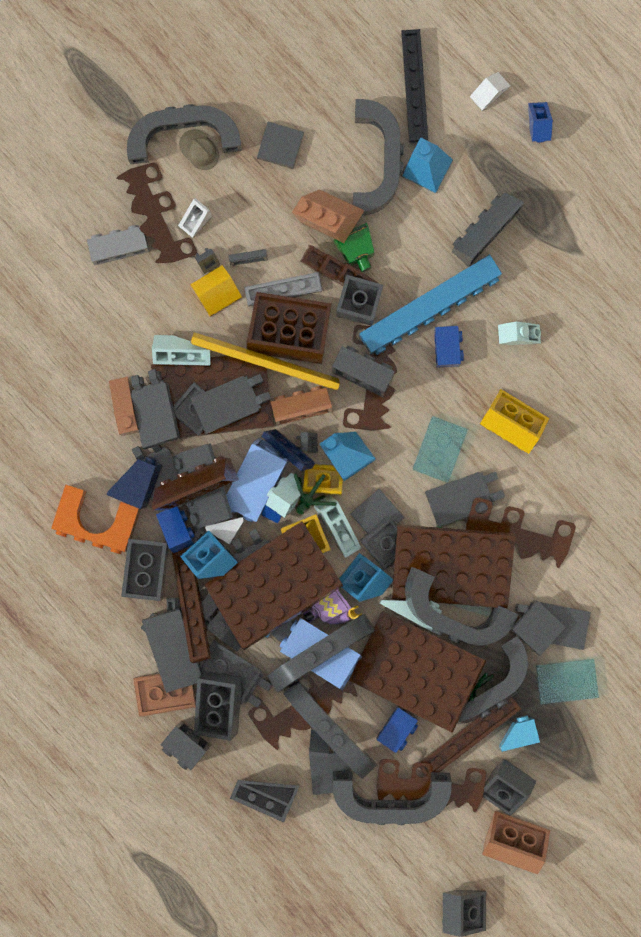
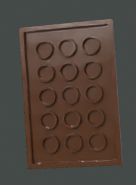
(220, 371)
(466, 564)
(273, 585)
(417, 671)

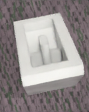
(489, 90)
(195, 218)
(226, 530)

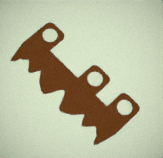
(148, 204)
(373, 409)
(528, 542)
(279, 725)
(419, 786)

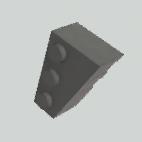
(266, 798)

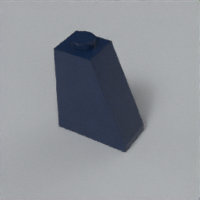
(137, 483)

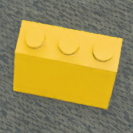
(514, 421)

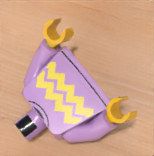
(332, 610)

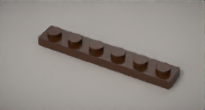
(191, 610)
(468, 737)

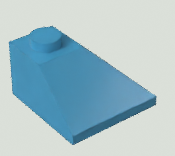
(427, 165)
(347, 453)
(208, 557)
(365, 579)

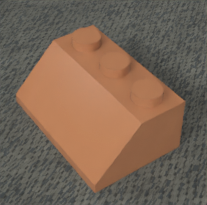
(327, 214)
(301, 405)
(516, 842)

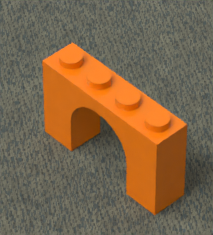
(68, 522)

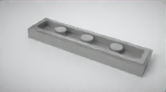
(287, 287)

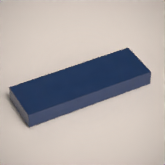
(288, 449)

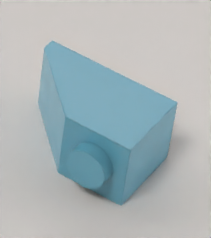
(520, 734)

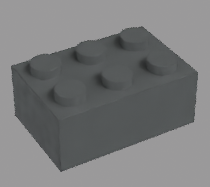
(363, 370)
(145, 570)
(217, 706)
(185, 746)

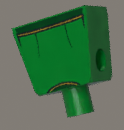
(357, 247)

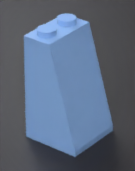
(256, 476)
(336, 669)

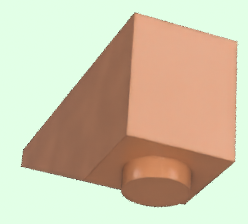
(123, 406)

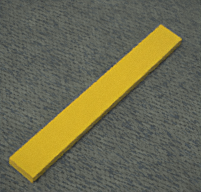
(265, 361)

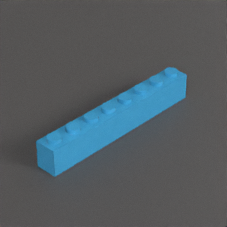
(430, 305)

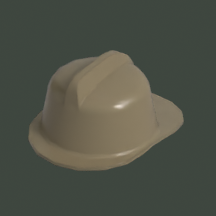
(199, 149)

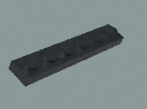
(414, 85)

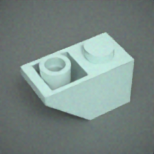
(519, 333)
(284, 496)

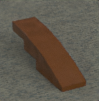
(330, 266)

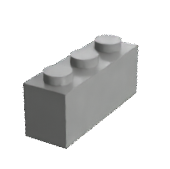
(117, 245)

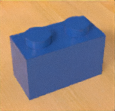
(448, 347)
(175, 529)
(397, 730)

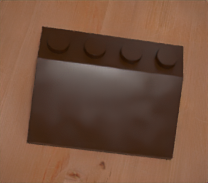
(289, 327)
(194, 484)

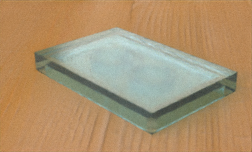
(440, 449)
(567, 681)

